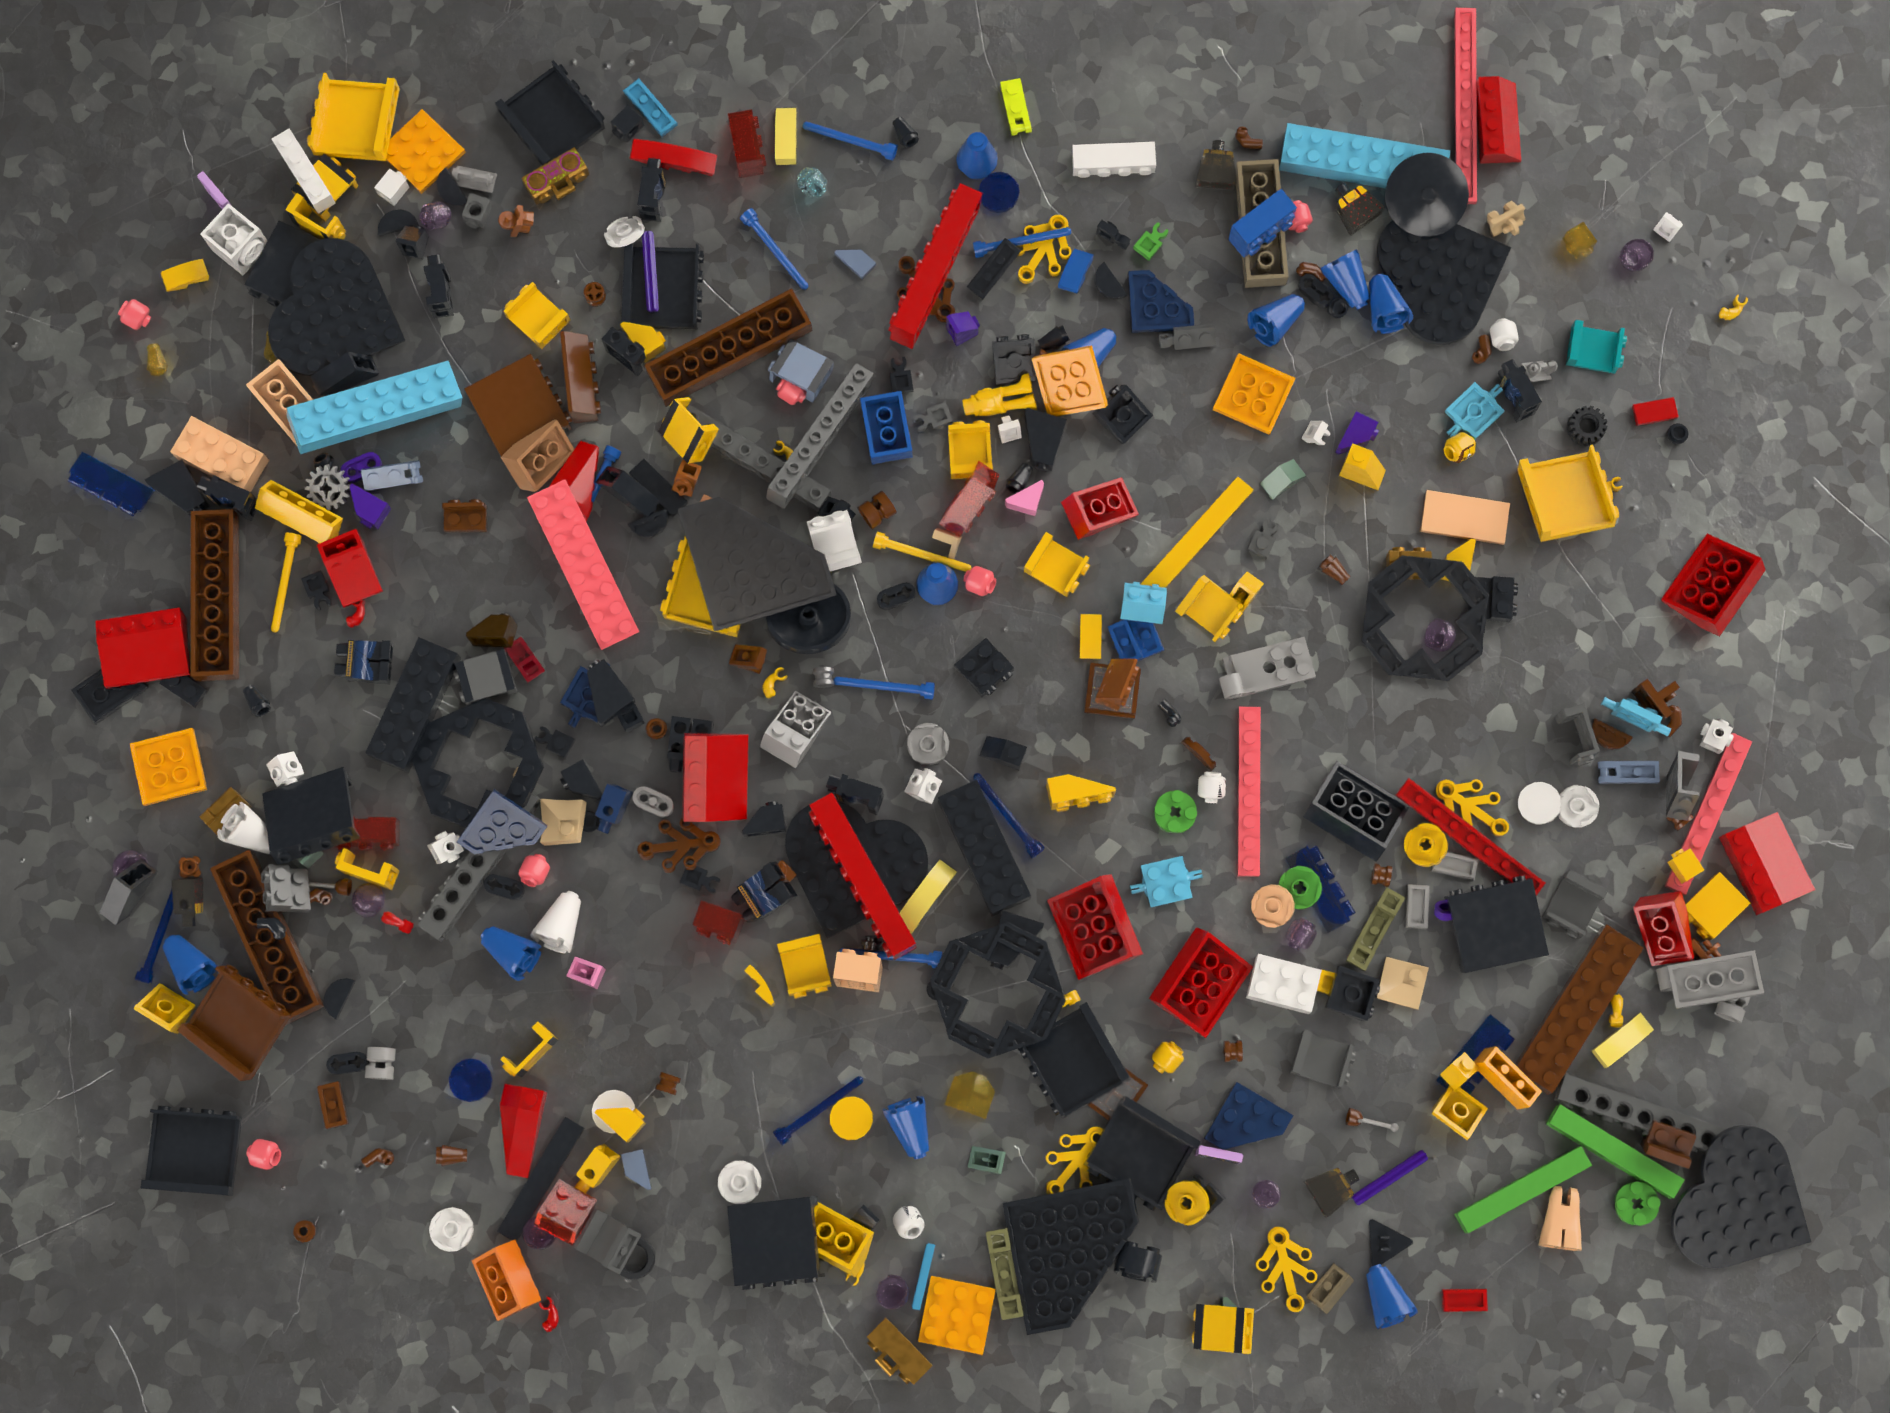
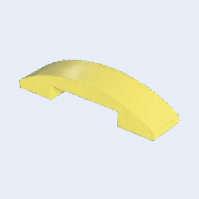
(926, 894)

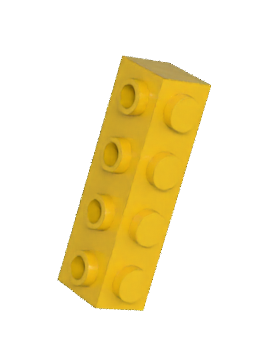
(298, 512)

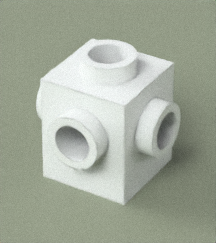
(1711, 740)
(285, 769)
(923, 785)
(439, 850)

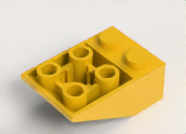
(1073, 790)

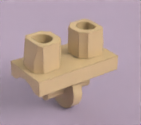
(1508, 221)

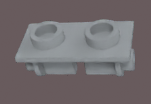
(474, 179)
(1539, 370)

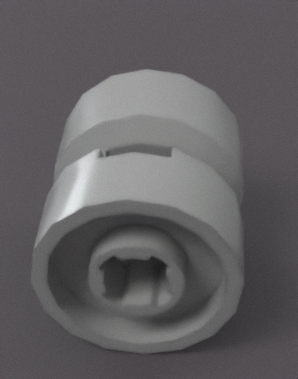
(1732, 1009)
(380, 1055)

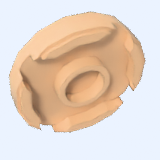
(1272, 905)

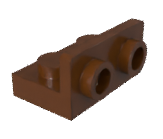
(465, 516)

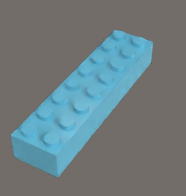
(1345, 155)
(374, 407)

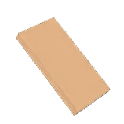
(1465, 517)

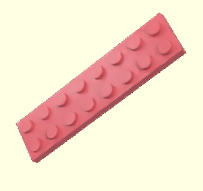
(583, 564)

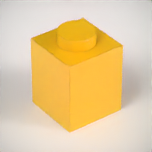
(1685, 865)
(1459, 1071)

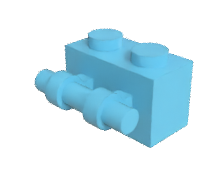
(1143, 603)

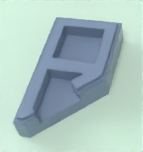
(857, 261)
(636, 1168)

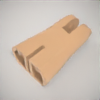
(1562, 1221)

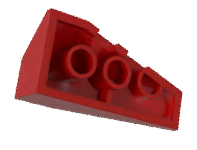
(579, 474)
(520, 1119)

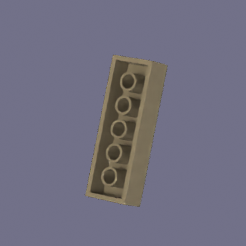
(1254, 185)

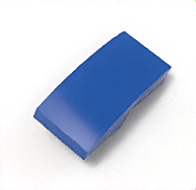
(1075, 271)

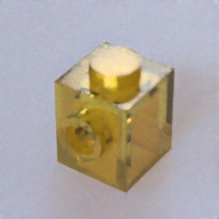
(1579, 241)

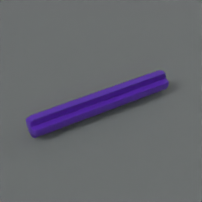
(650, 271)
(1389, 1177)

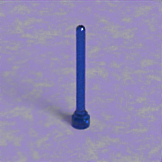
(1033, 847)
(145, 973)
(783, 1134)

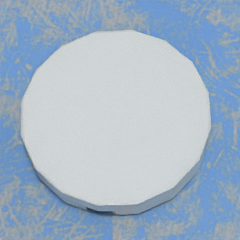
(624, 231)
(1539, 803)
(1578, 806)
(607, 1100)
(739, 1182)
(451, 1229)

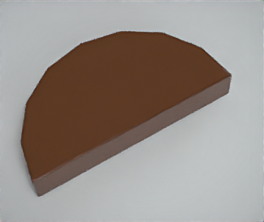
(1609, 736)
(1199, 752)

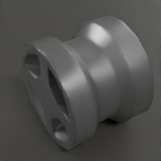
(823, 677)

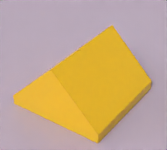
(165, 1008)
(1459, 1111)

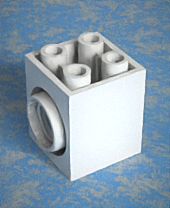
(234, 239)

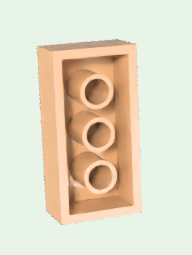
(276, 391)
(219, 454)
(858, 971)

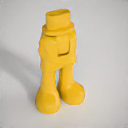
(990, 401)

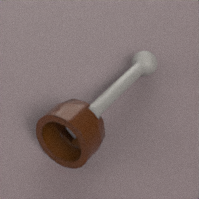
(342, 886)
(1355, 1118)

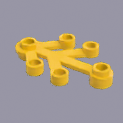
(1044, 247)
(1468, 805)
(1077, 1157)
(1285, 1265)

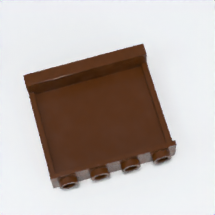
(516, 402)
(236, 1023)

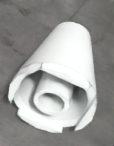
(244, 829)
(559, 923)

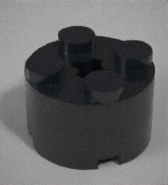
(1138, 1262)

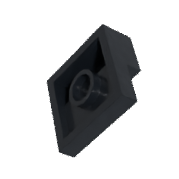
(623, 350)
(1013, 358)
(1123, 414)
(1501, 596)
(984, 668)
(1353, 994)

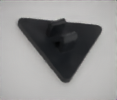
(1385, 1242)

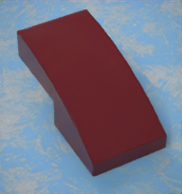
(524, 659)

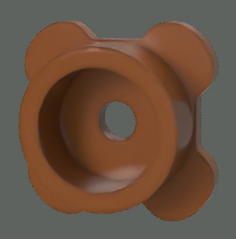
(194, 871)

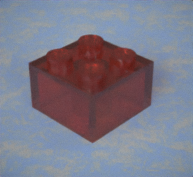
(718, 922)
(565, 1212)

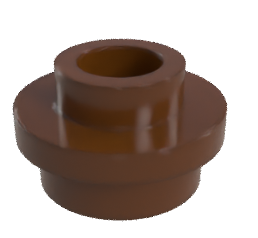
(656, 722)
(310, 1234)

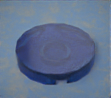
(999, 192)
(470, 1080)

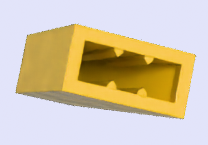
(1363, 467)

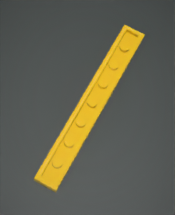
(1199, 534)

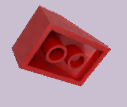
(1099, 507)
(1665, 928)

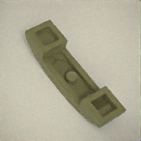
(1375, 929)
(1004, 1274)

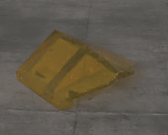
(971, 1094)

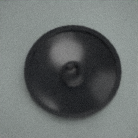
(1426, 194)
(813, 625)

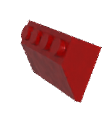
(1497, 120)

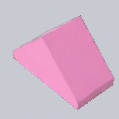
(1027, 499)
(586, 972)

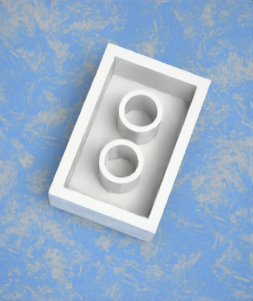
(1283, 984)

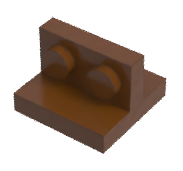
(1650, 698)
(1669, 1144)

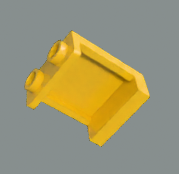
(967, 446)
(385, 879)
(1715, 906)

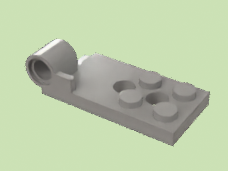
(1246, 671)
(1691, 979)

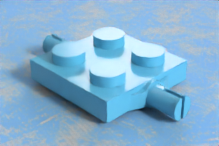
(1474, 411)
(1630, 712)
(1166, 881)

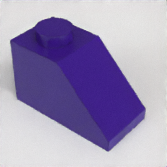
(962, 327)
(1359, 432)
(369, 508)

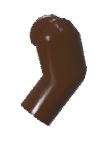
(1246, 141)
(1310, 268)
(1484, 351)
(1675, 719)
(320, 896)
(378, 1155)

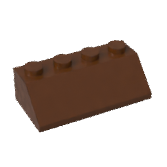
(579, 377)

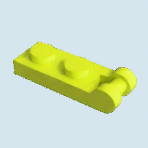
(1015, 106)

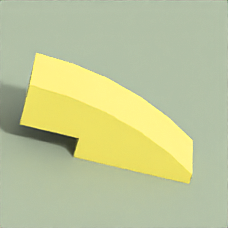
(785, 136)
(1622, 1040)

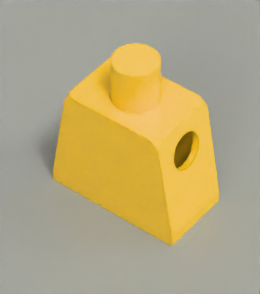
(601, 1162)

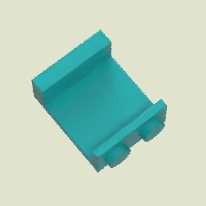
(1595, 348)

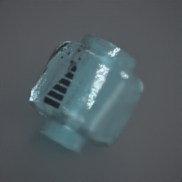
(812, 182)

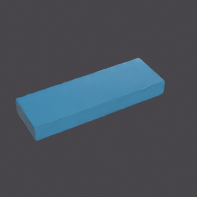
(650, 107)
(923, 1276)

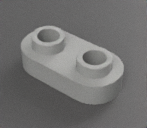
(653, 802)

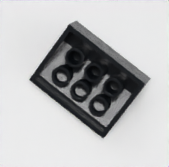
(1356, 811)

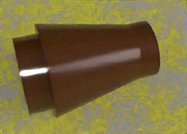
(1333, 568)
(450, 1155)

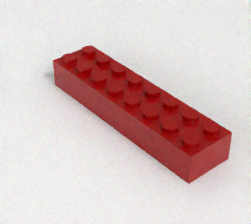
(935, 265)
(863, 876)

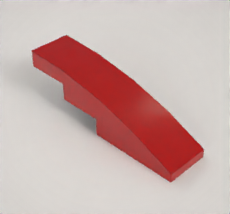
(674, 156)

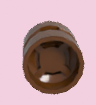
(877, 509)

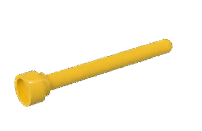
(883, 541)
(291, 542)

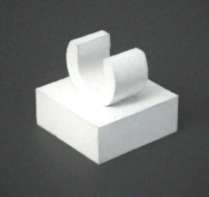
(1668, 227)
(1009, 430)
(1315, 431)

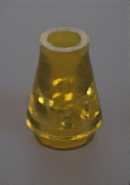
(155, 360)

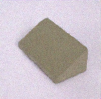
(1330, 1288)

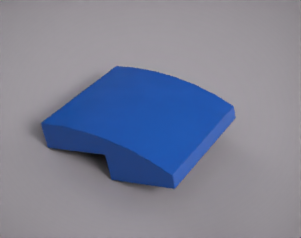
(1135, 639)

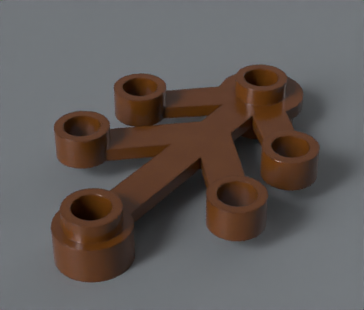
(939, 305)
(681, 844)

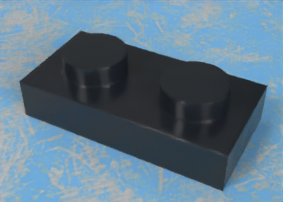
(185, 689)

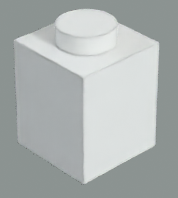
(392, 186)

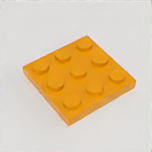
(422, 151)
(1070, 381)
(1254, 394)
(168, 766)
(956, 1315)

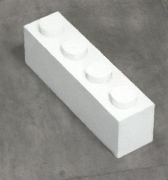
(1113, 159)
(303, 171)

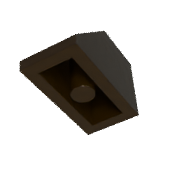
(494, 631)

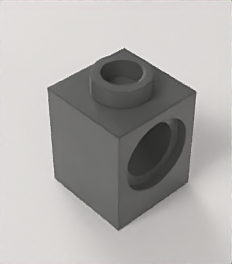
(477, 203)

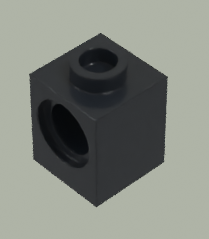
(626, 124)

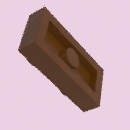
(332, 1105)

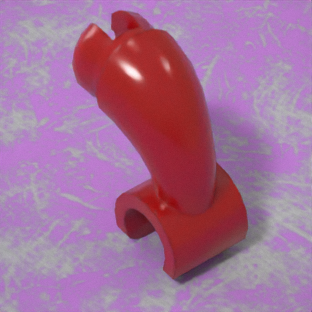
(358, 616)
(391, 919)
(553, 1317)

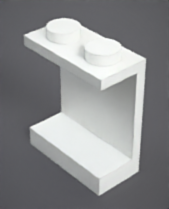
(835, 539)

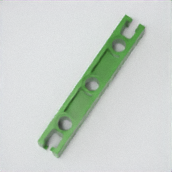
(1614, 1151)
(1522, 1189)

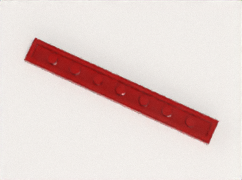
(1464, 834)

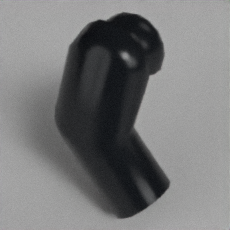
(1173, 716)
(274, 925)

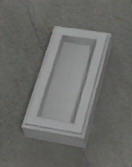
(1457, 866)
(1417, 906)

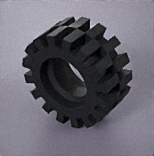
(1578, 434)

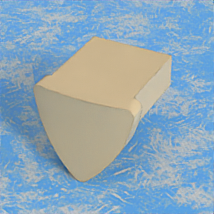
(949, 538)

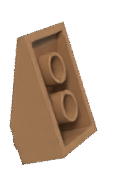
(538, 456)

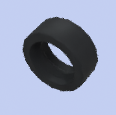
(648, 1265)

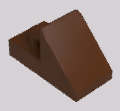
(748, 657)

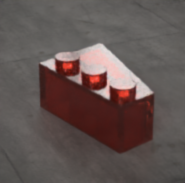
(746, 143)
(970, 500)
(375, 832)

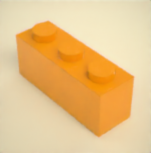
(1507, 1078)

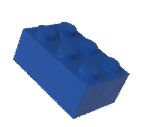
(1262, 224)
(886, 427)

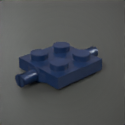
(579, 698)

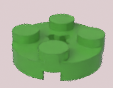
(1177, 800)
(1311, 882)
(1649, 1202)

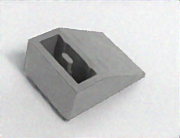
(794, 729)

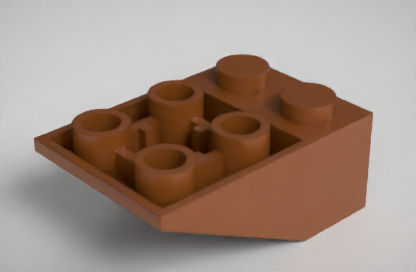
(1117, 683)

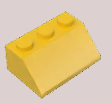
(841, 1240)

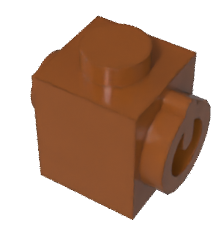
(686, 478)

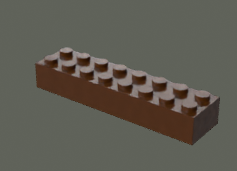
(728, 347)
(214, 595)
(275, 961)
(1578, 1008)

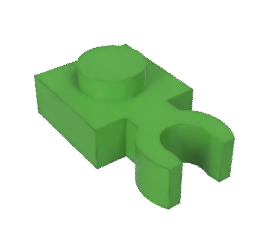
(1150, 243)

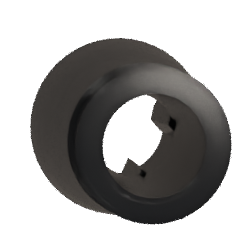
(906, 134)
(1054, 338)
(1019, 479)
(257, 701)

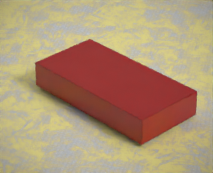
(1655, 411)
(1464, 1300)

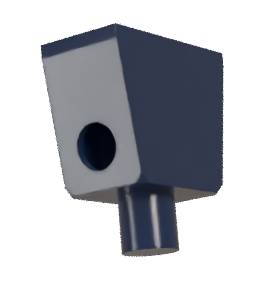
(618, 799)

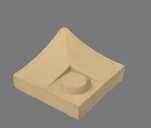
(563, 821)
(1402, 983)

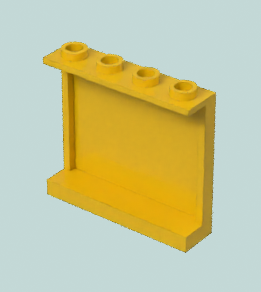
(353, 119)
(1568, 495)
(685, 597)

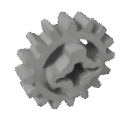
(328, 478)

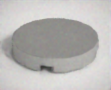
(928, 744)

